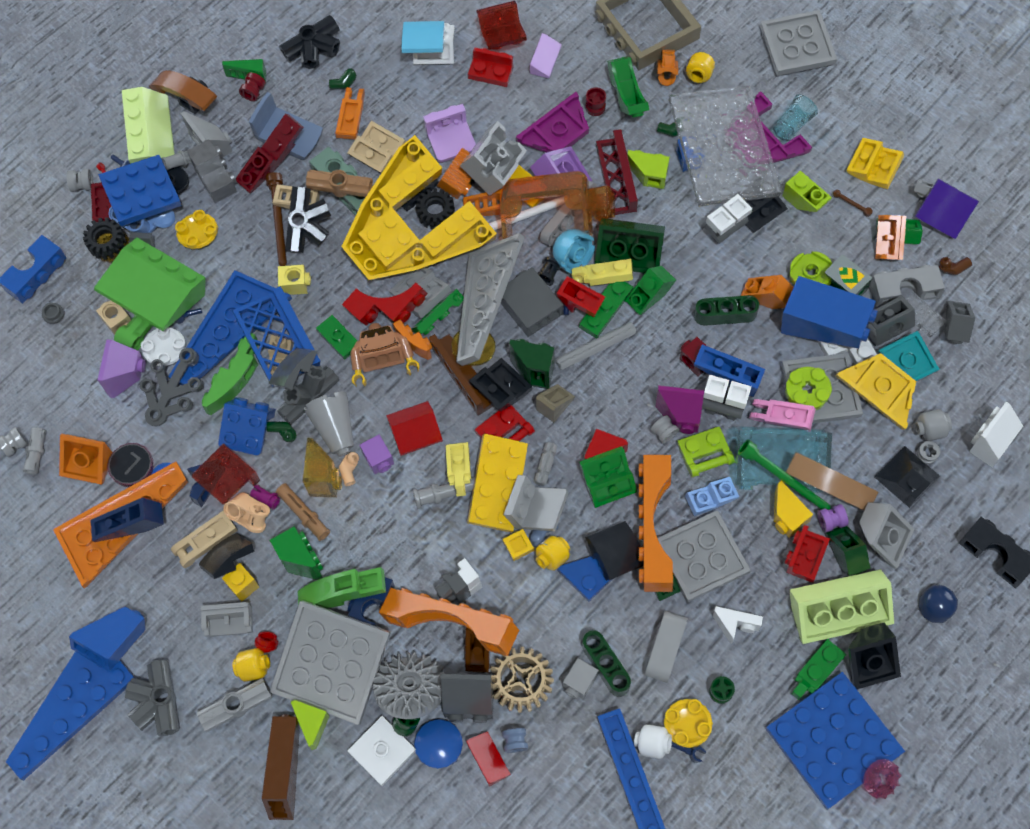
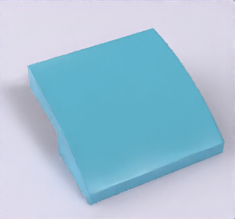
(423, 37)

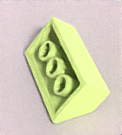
(147, 124)
(842, 606)

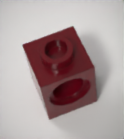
(689, 354)

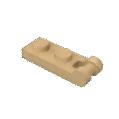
(203, 539)

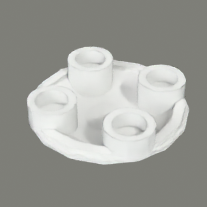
(163, 346)

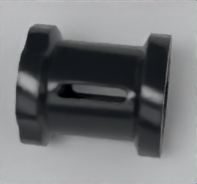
(548, 261)

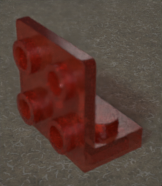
(501, 25)
(224, 474)

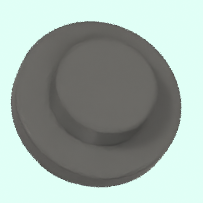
(52, 313)

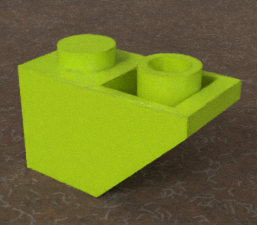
(649, 168)
(805, 193)

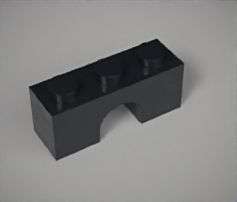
(986, 536)

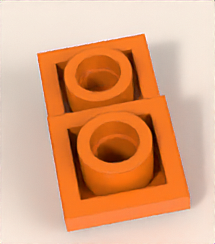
(418, 344)

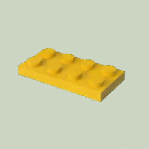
(495, 477)

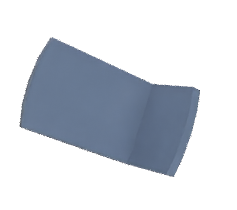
(268, 116)

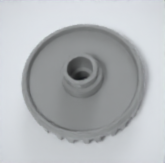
(408, 686)

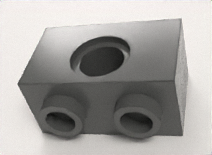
(892, 320)

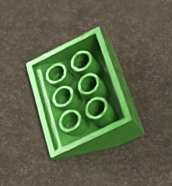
(151, 284)

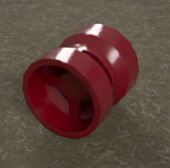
(252, 86)
(595, 101)

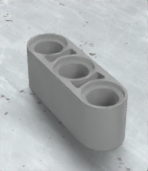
(666, 646)

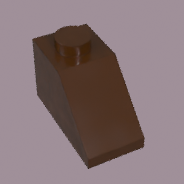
(476, 656)

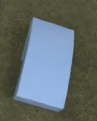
(711, 497)

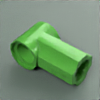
(133, 333)

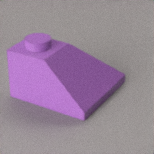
(558, 161)
(119, 368)

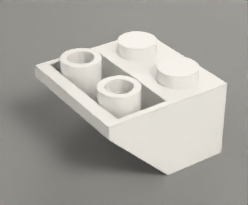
(996, 434)

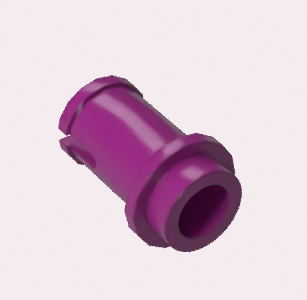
(266, 497)

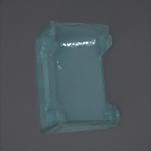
(779, 447)

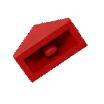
(604, 442)

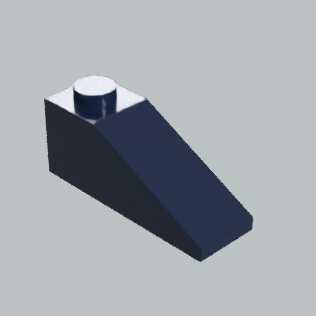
(127, 520)

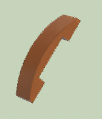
(184, 87)

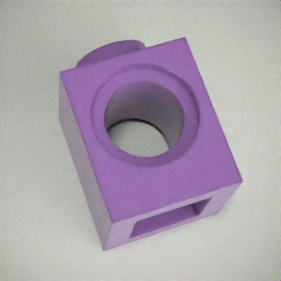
(377, 454)

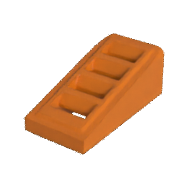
(485, 198)

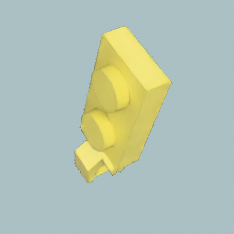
(604, 272)
(458, 466)

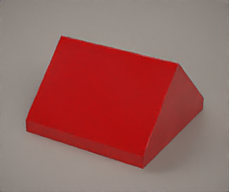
(414, 428)

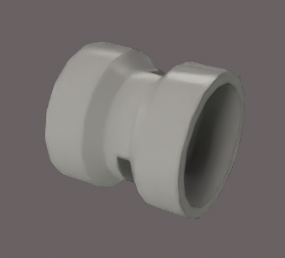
(79, 180)
(11, 442)

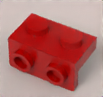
(807, 554)

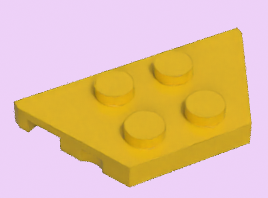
(882, 386)

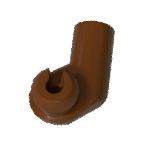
(947, 266)

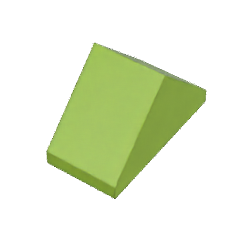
(311, 722)

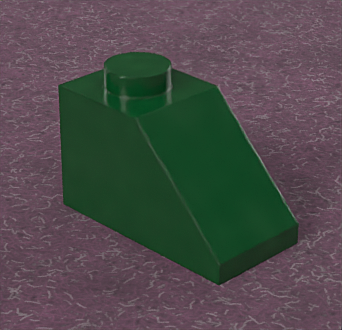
(848, 550)

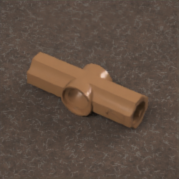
(328, 182)

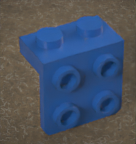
(244, 425)

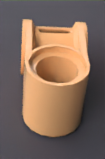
(246, 511)

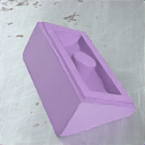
(545, 56)

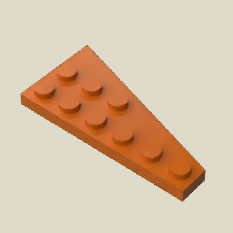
(75, 535)

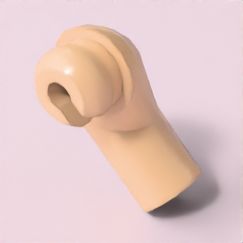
(347, 466)

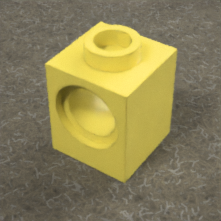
(288, 273)

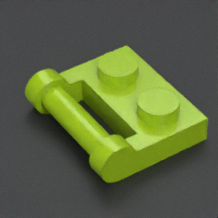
(703, 445)

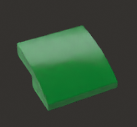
(608, 477)

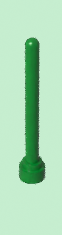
(750, 451)

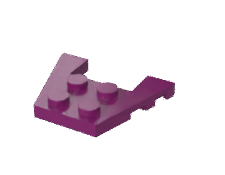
(779, 152)

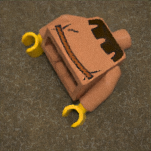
(380, 349)

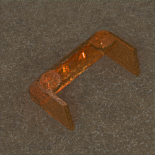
(571, 185)

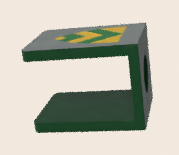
(848, 276)

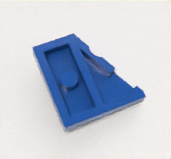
(585, 576)

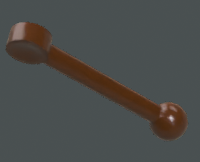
(866, 211)

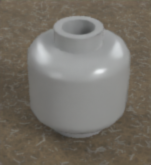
(933, 425)

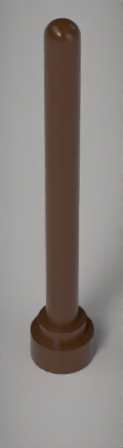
(272, 180)

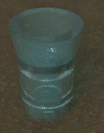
(795, 117)

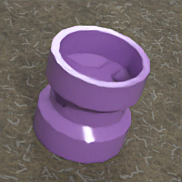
(833, 517)

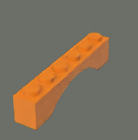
(657, 564)
(410, 609)

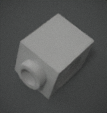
(580, 679)

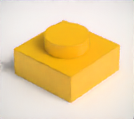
(518, 545)

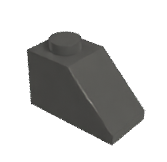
(959, 322)

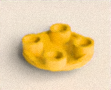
(196, 230)
(688, 723)

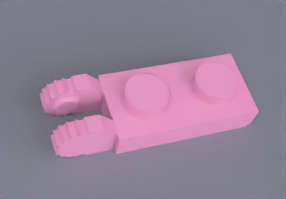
(784, 414)

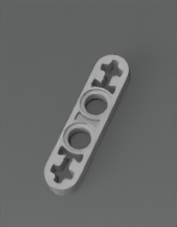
(560, 222)

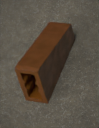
(281, 768)

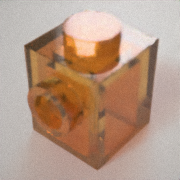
(602, 203)

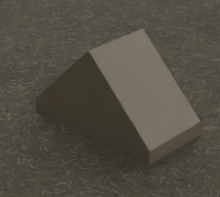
(553, 402)

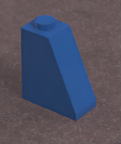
(109, 637)

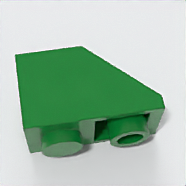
(650, 289)

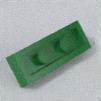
(615, 296)

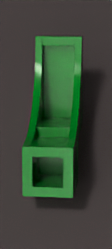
(628, 92)

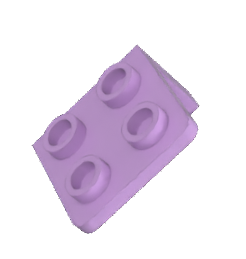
(448, 132)

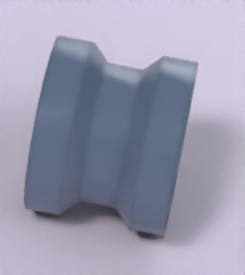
(515, 740)

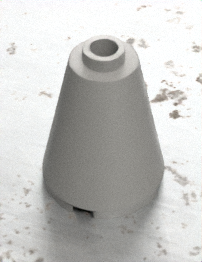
(332, 421)

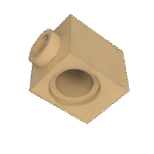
(109, 309)

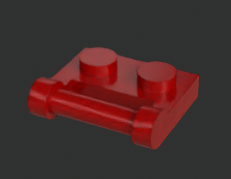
(503, 423)

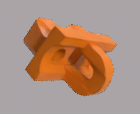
(667, 64)

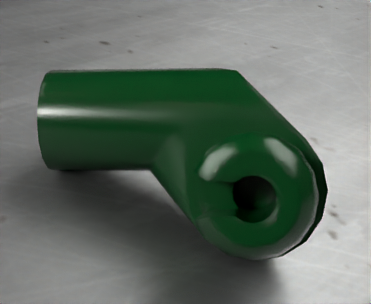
(344, 81)
(667, 129)
(283, 428)

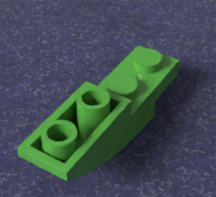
(230, 382)
(343, 586)

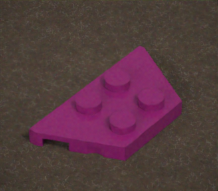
(557, 128)

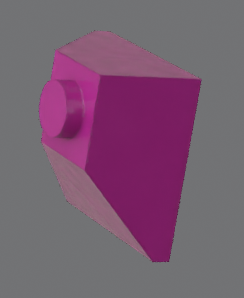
(682, 407)

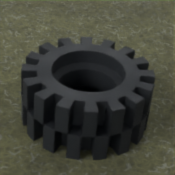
(434, 198)
(102, 227)

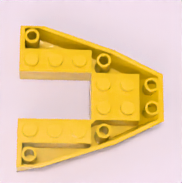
(385, 244)

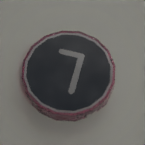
(130, 464)

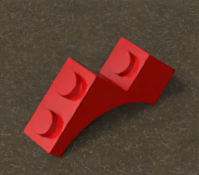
(397, 307)

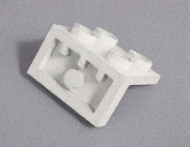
(444, 57)

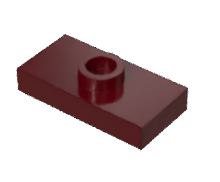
(99, 202)

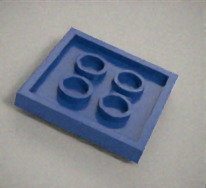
(139, 190)

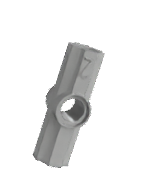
(220, 712)

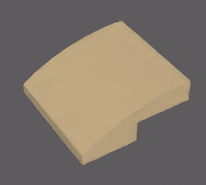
(375, 146)

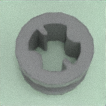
(934, 450)

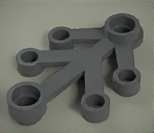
(169, 389)

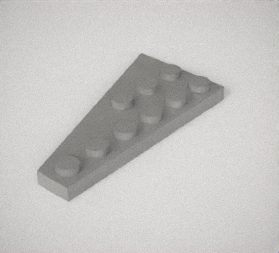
(484, 288)

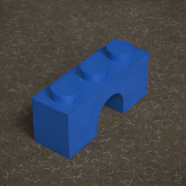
(23, 283)

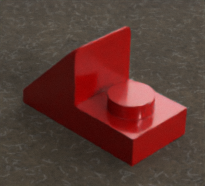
(579, 296)

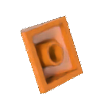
(83, 459)

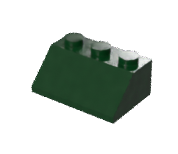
(631, 241)

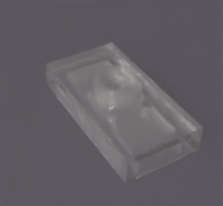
(925, 316)

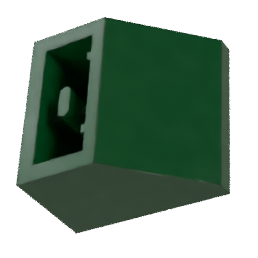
(533, 362)

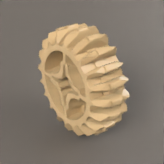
(539, 667)

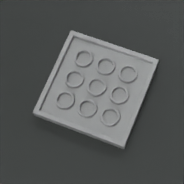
(330, 662)

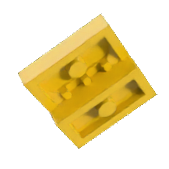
(875, 163)

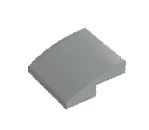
(432, 285)

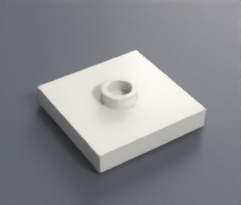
(381, 751)

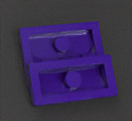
(946, 208)

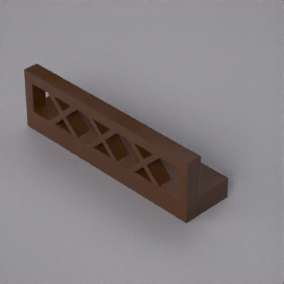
(459, 374)

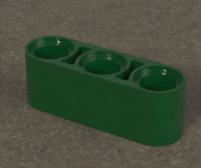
(718, 317)
(602, 652)

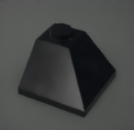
(907, 476)
(874, 656)

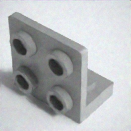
(534, 507)

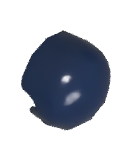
(938, 604)

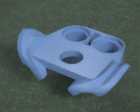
(148, 224)

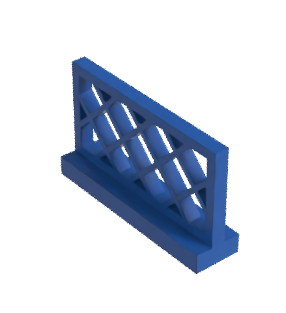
(289, 320)

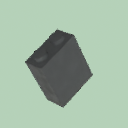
(531, 302)

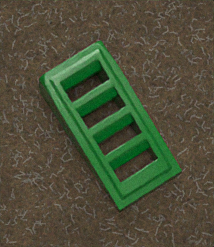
(241, 68)

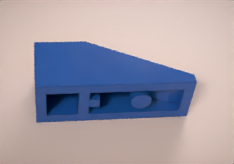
(729, 367)

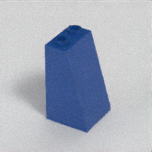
(827, 314)

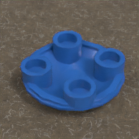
(438, 744)

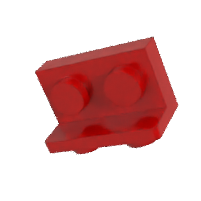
(491, 67)

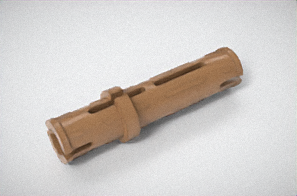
(308, 518)

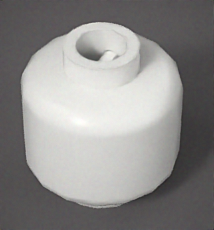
(653, 741)

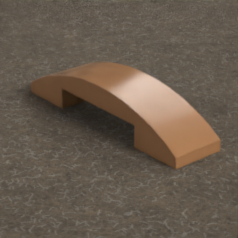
(831, 481)

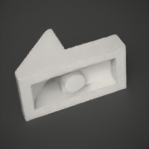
(730, 619)

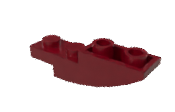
(270, 155)

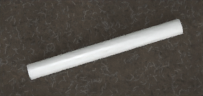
(531, 212)

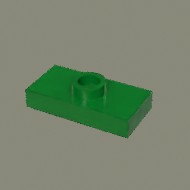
(337, 336)

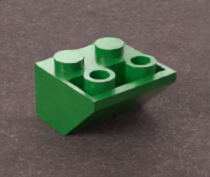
(295, 554)

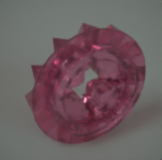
(873, 780)

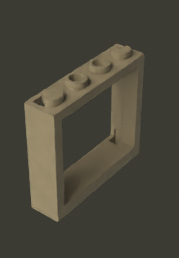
(677, 9)

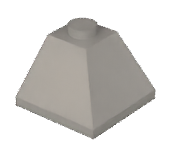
(202, 131)
(886, 531)

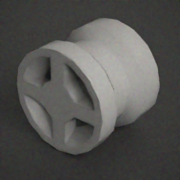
(664, 429)

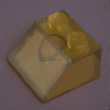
(320, 473)

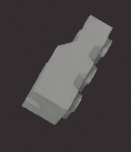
(493, 159)

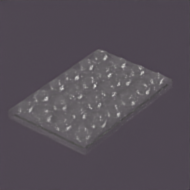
(724, 145)

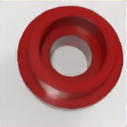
(266, 641)

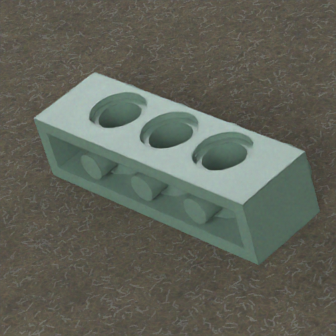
(331, 161)

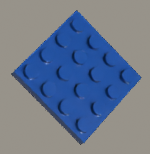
(833, 739)

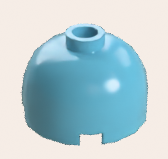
(573, 249)

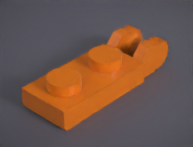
(350, 115)

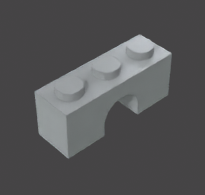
(924, 281)

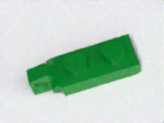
(439, 312)
(818, 669)

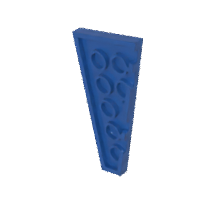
(220, 330)
(70, 705)

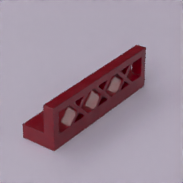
(623, 168)

